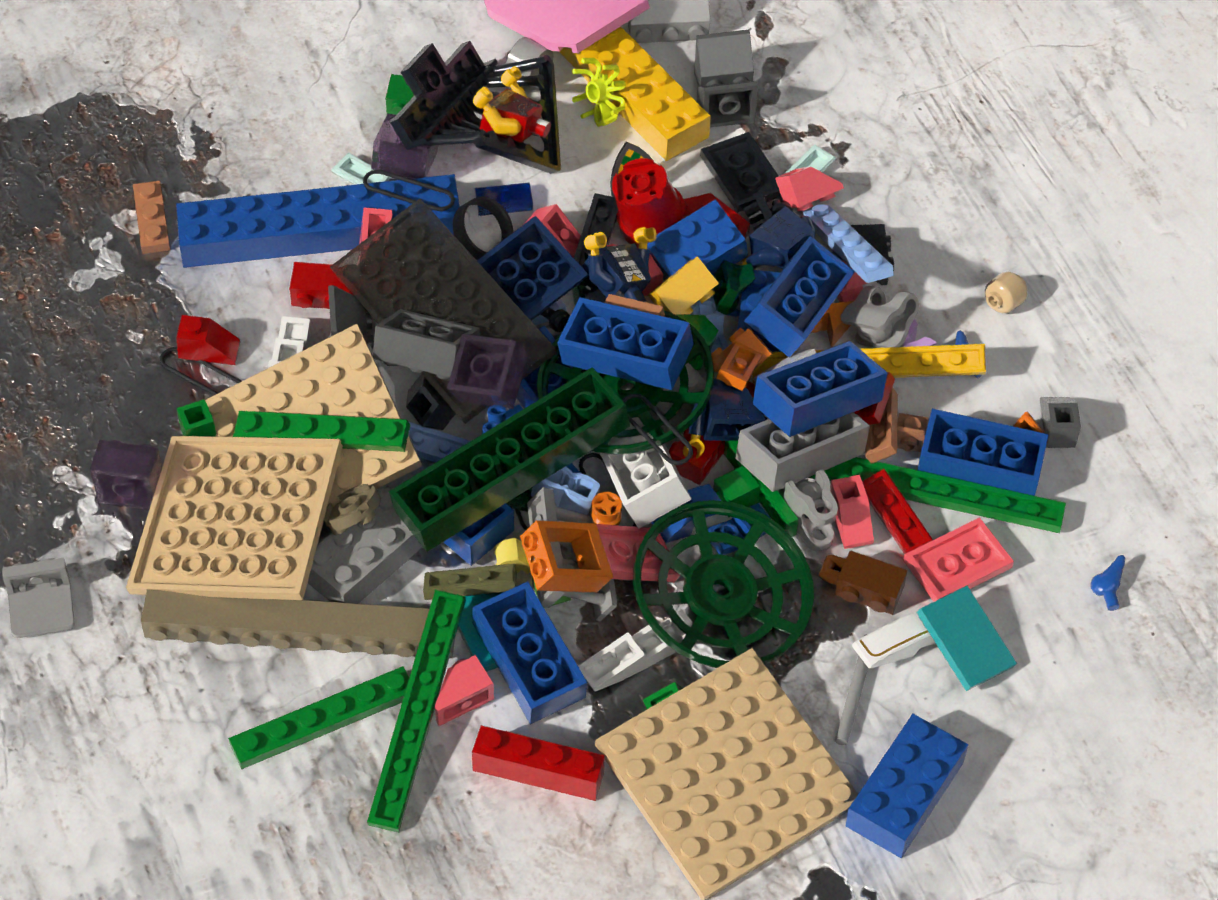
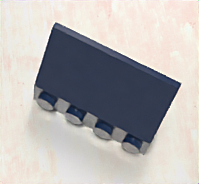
(533, 268)

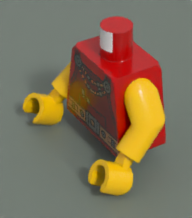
(511, 111)

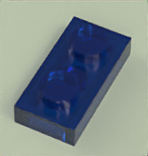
(512, 197)

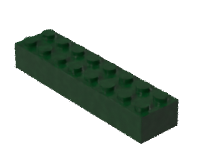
(509, 459)

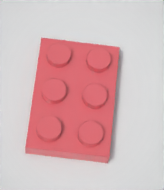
(621, 549)
(958, 560)

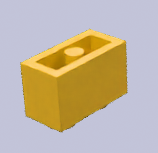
(685, 288)

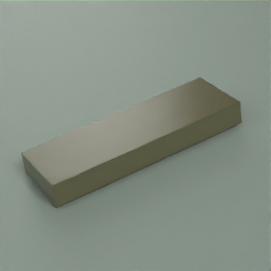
(471, 580)

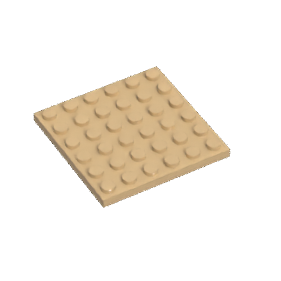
(329, 380)
(236, 517)
(727, 773)

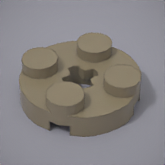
(355, 507)

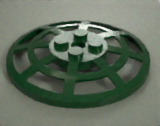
(654, 394)
(728, 572)

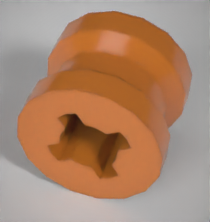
(611, 504)

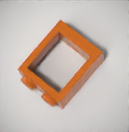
(588, 549)

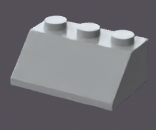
(671, 21)

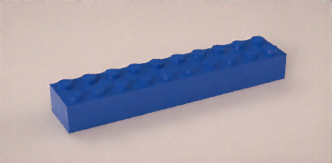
(295, 220)

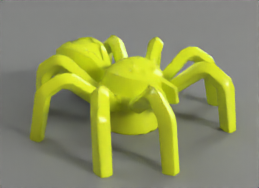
(599, 91)

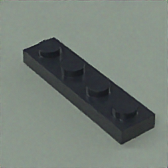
(600, 218)

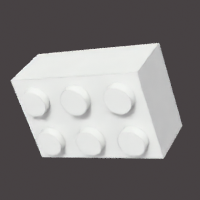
(645, 482)

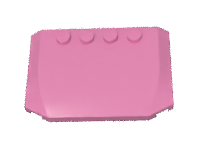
(565, 22)

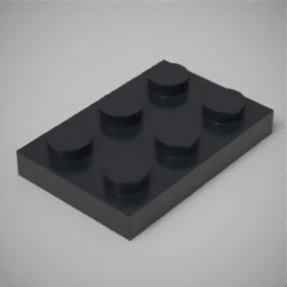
(741, 170)

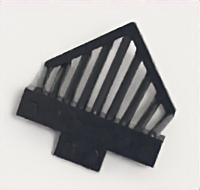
(445, 109)

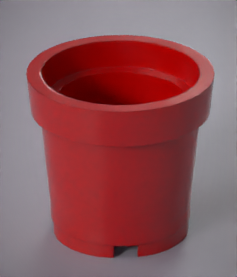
(636, 200)

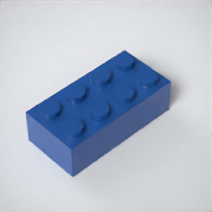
(799, 296)
(625, 343)
(819, 388)
(983, 452)
(529, 652)
(906, 785)

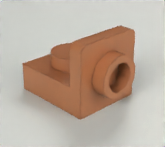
(911, 432)

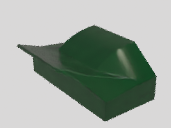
(732, 282)

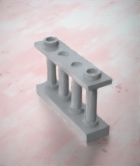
(543, 508)

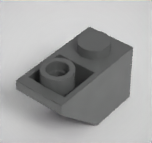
(1060, 421)

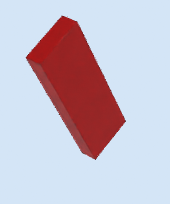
(895, 512)

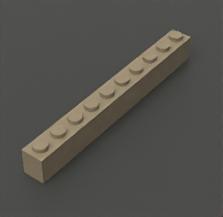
(284, 623)

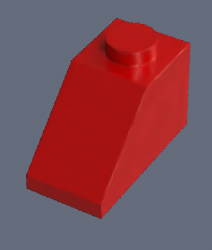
(206, 341)

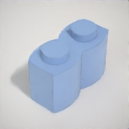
(570, 490)

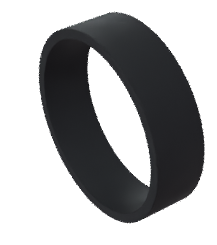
(492, 206)

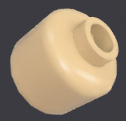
(1006, 292)

